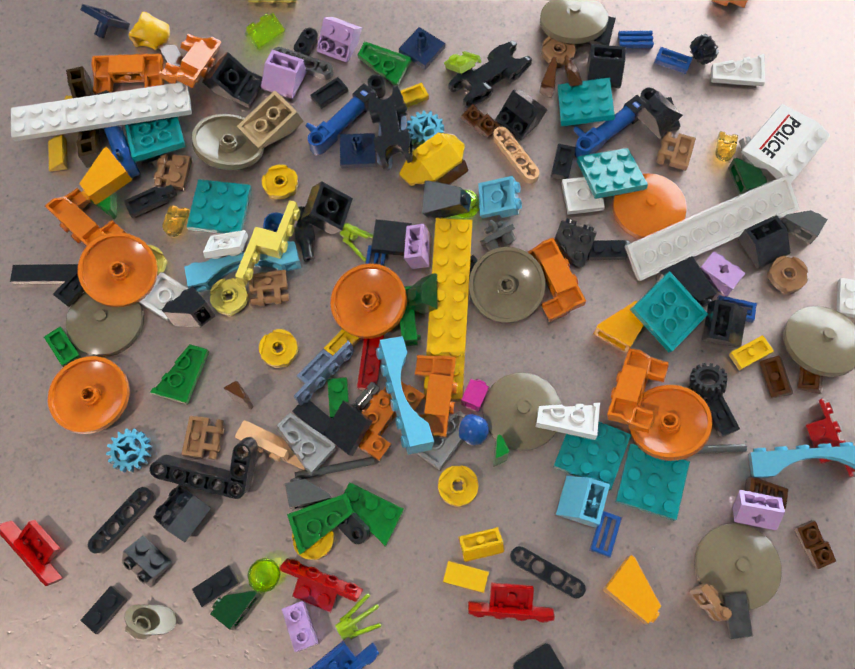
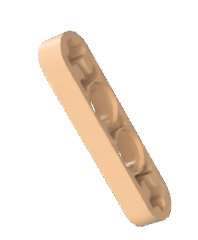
(518, 153)

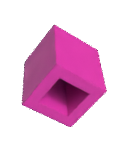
(474, 394)

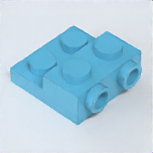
(499, 197)

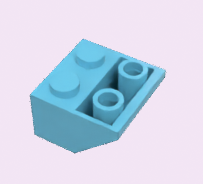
(583, 500)

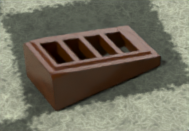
(548, 82)
(752, 482)

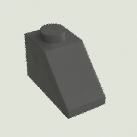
(804, 224)
(303, 493)

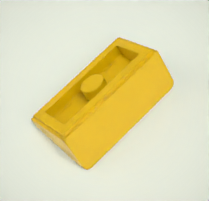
(57, 153)
(481, 544)

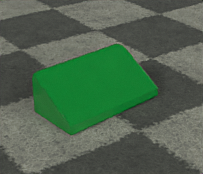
(501, 451)

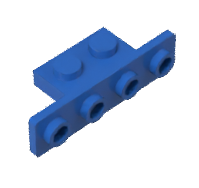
(343, 658)

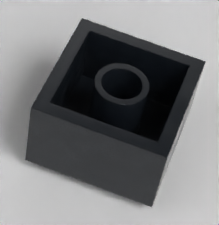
(327, 208)

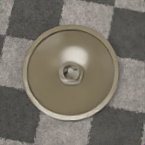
(573, 20)
(223, 144)
(507, 284)
(101, 328)
(821, 341)
(513, 408)
(739, 560)

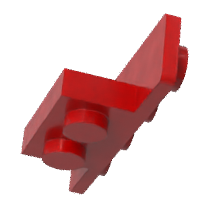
(827, 432)
(34, 548)
(317, 587)
(511, 602)

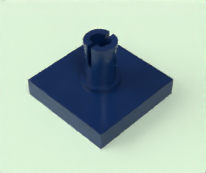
(104, 19)
(422, 47)
(357, 150)

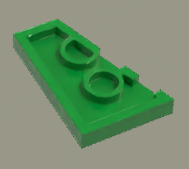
(375, 511)
(318, 520)

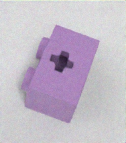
(417, 246)
(722, 281)
(758, 510)
(300, 626)

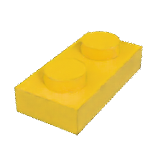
(339, 340)
(751, 352)

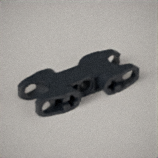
(499, 66)
(393, 138)

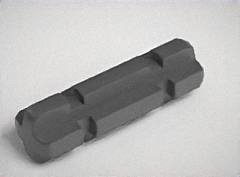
(366, 396)

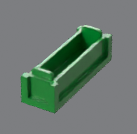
(408, 325)

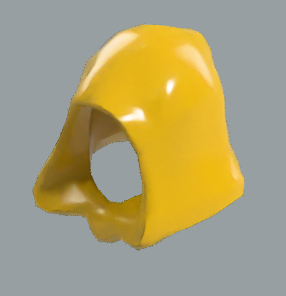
(149, 32)

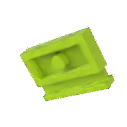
(463, 62)

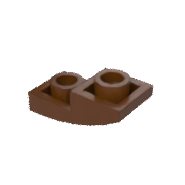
(479, 122)
(813, 544)

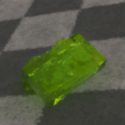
(264, 30)

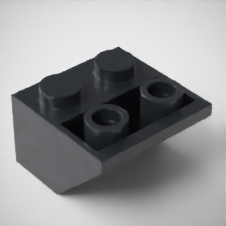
(606, 62)
(520, 114)
(766, 241)
(188, 309)
(724, 323)
(181, 513)

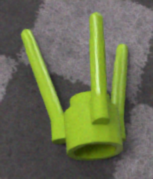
(351, 233)
(347, 627)

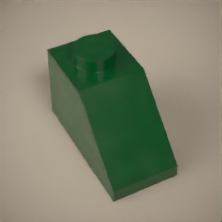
(746, 176)
(423, 294)
(233, 608)

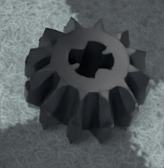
(704, 49)

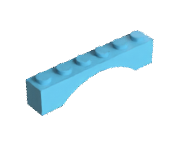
(206, 274)
(415, 431)
(769, 463)

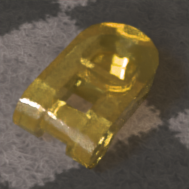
(724, 150)
(174, 226)

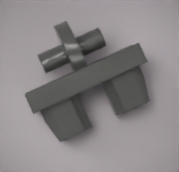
(505, 233)

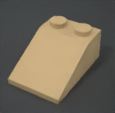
(270, 121)

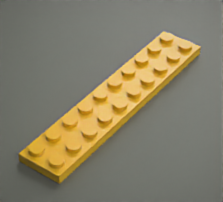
(449, 321)

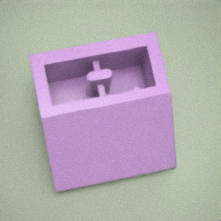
(338, 38)
(283, 74)

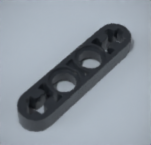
(118, 517)
(545, 576)

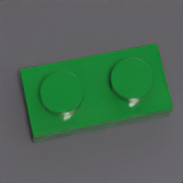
(62, 346)
(337, 393)

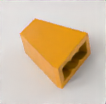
(104, 177)
(620, 328)
(633, 591)

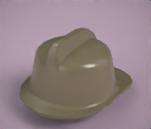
(149, 620)

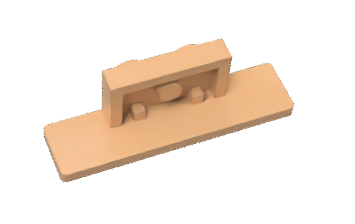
(269, 443)

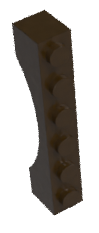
(88, 141)

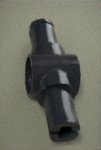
(305, 236)

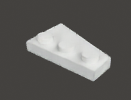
(743, 72)
(572, 420)

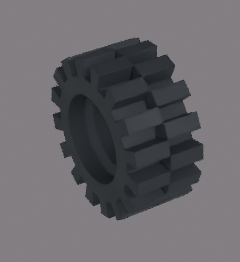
(712, 373)

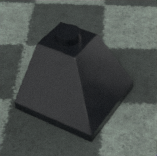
(225, 76)
(658, 114)

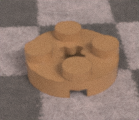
(549, 51)
(781, 281)

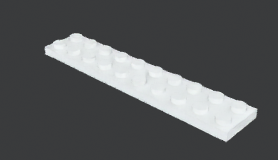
(100, 111)
(710, 227)

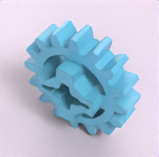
(424, 126)
(127, 442)

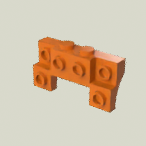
(195, 63)
(126, 69)
(72, 218)
(559, 280)
(630, 389)
(439, 392)
(381, 416)

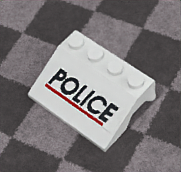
(785, 143)

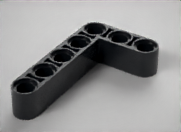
(211, 474)

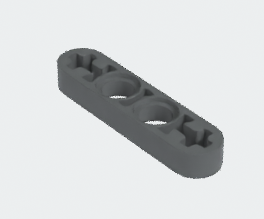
(315, 71)

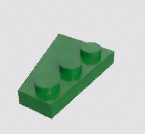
(384, 61)
(183, 376)

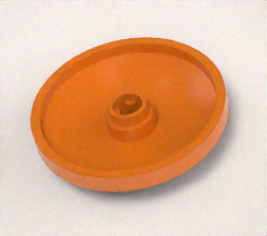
(650, 209)
(117, 269)
(368, 301)
(88, 395)
(679, 423)

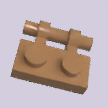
(681, 153)
(178, 171)
(269, 282)
(197, 435)
(708, 599)

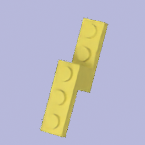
(267, 243)

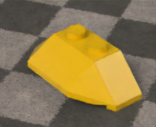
(433, 159)

